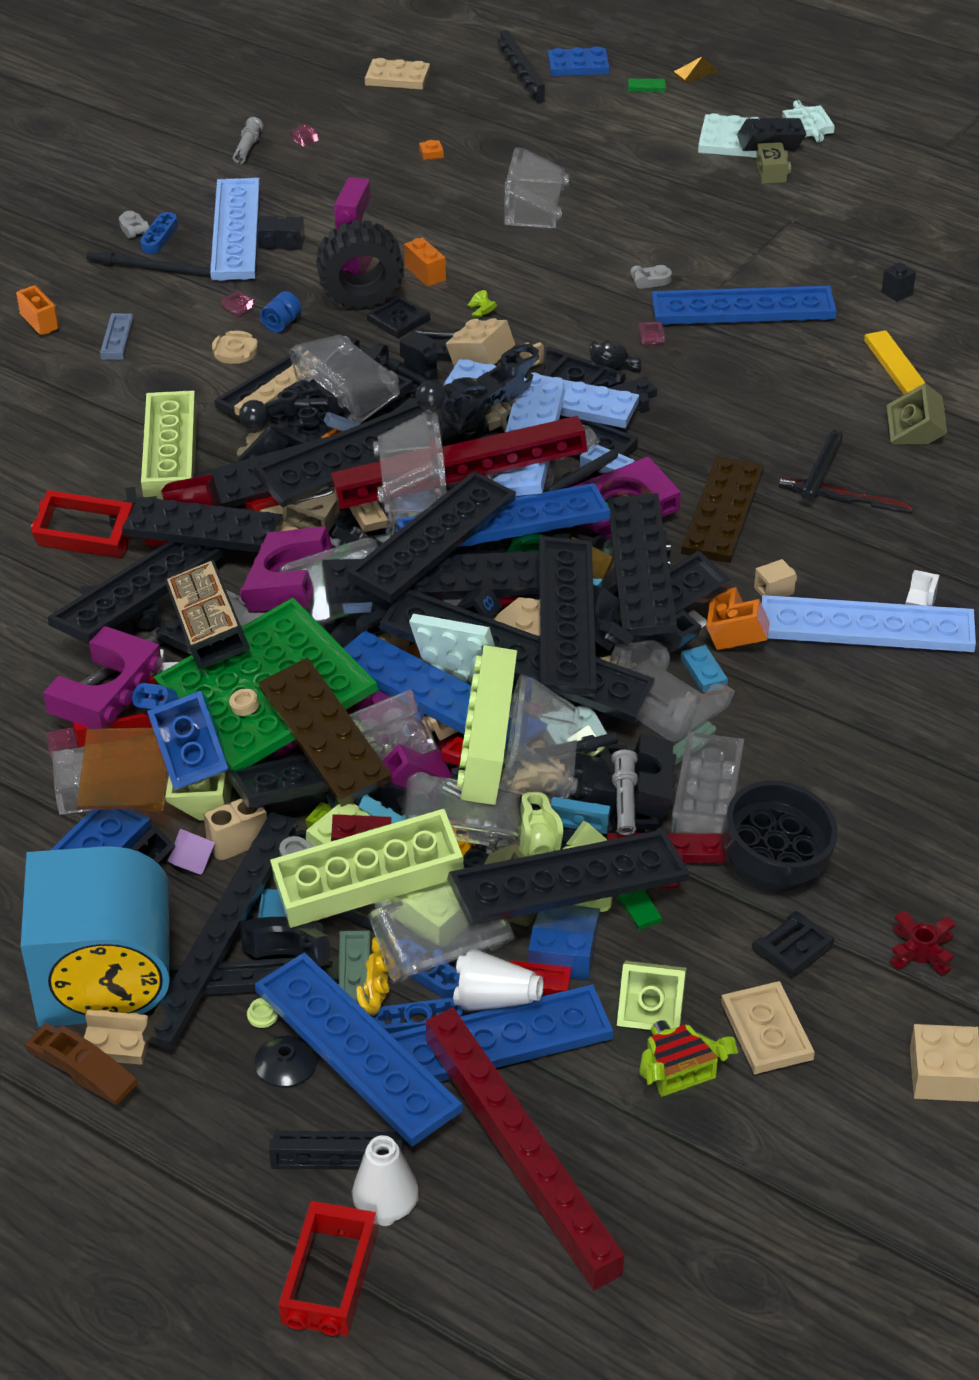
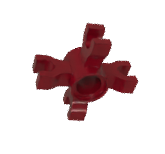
(922, 943)

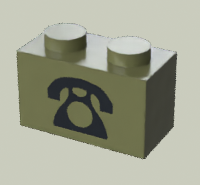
(772, 163)

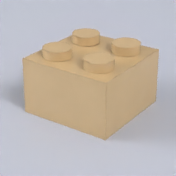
(481, 341)
(945, 1062)

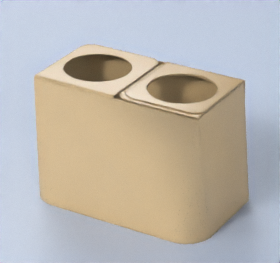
(233, 828)

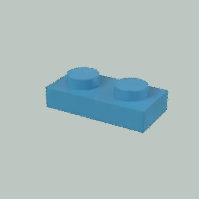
(703, 667)
(575, 812)

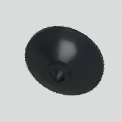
(287, 1070)

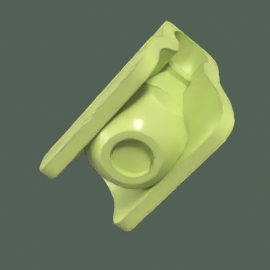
(541, 828)

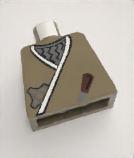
(313, 511)

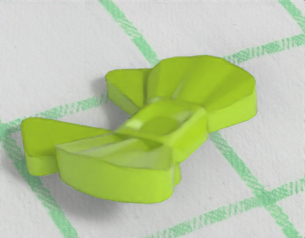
(481, 299)

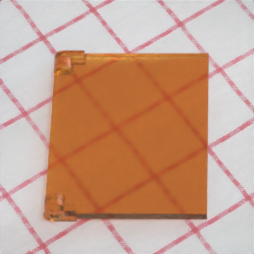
(122, 770)

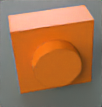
(431, 150)

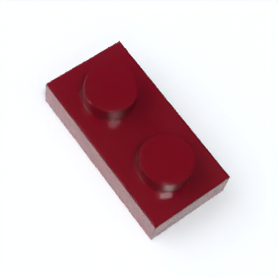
(349, 825)

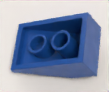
(189, 740)
(565, 938)

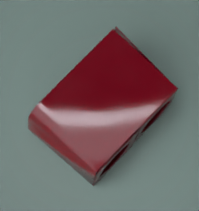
(193, 490)

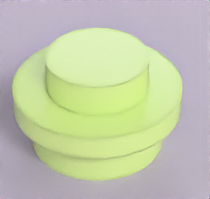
(261, 1014)

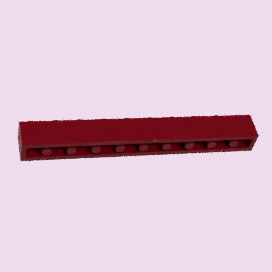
(483, 455)
(525, 1150)

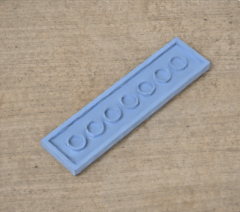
(235, 229)
(580, 399)
(531, 408)
(870, 623)

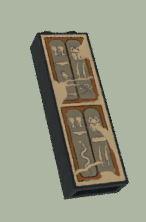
(206, 614)

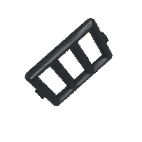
(583, 472)

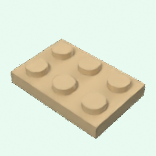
(397, 73)
(767, 1027)

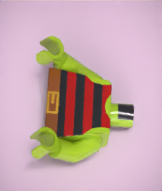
(682, 1057)

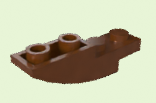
(83, 1061)

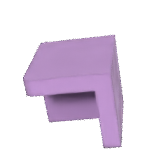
(191, 851)

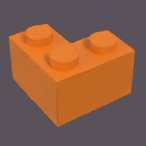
(735, 621)

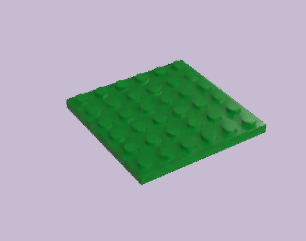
(275, 642)

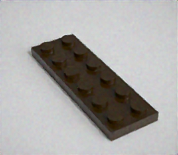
(723, 509)
(325, 732)

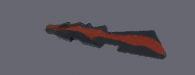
(847, 494)

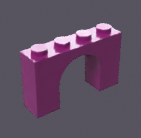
(351, 207)
(631, 480)
(266, 586)
(101, 704)
(403, 760)

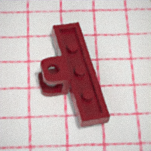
(692, 848)

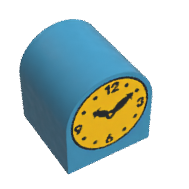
(94, 932)

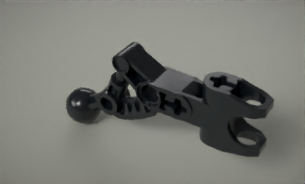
(471, 397)
(291, 399)

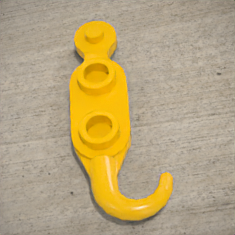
(376, 982)

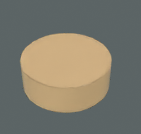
(244, 702)

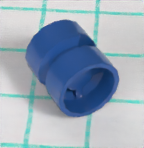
(280, 311)

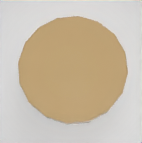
(235, 347)

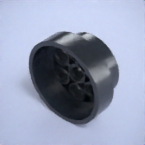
(778, 835)

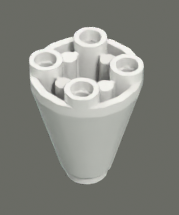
(494, 983)
(385, 1182)

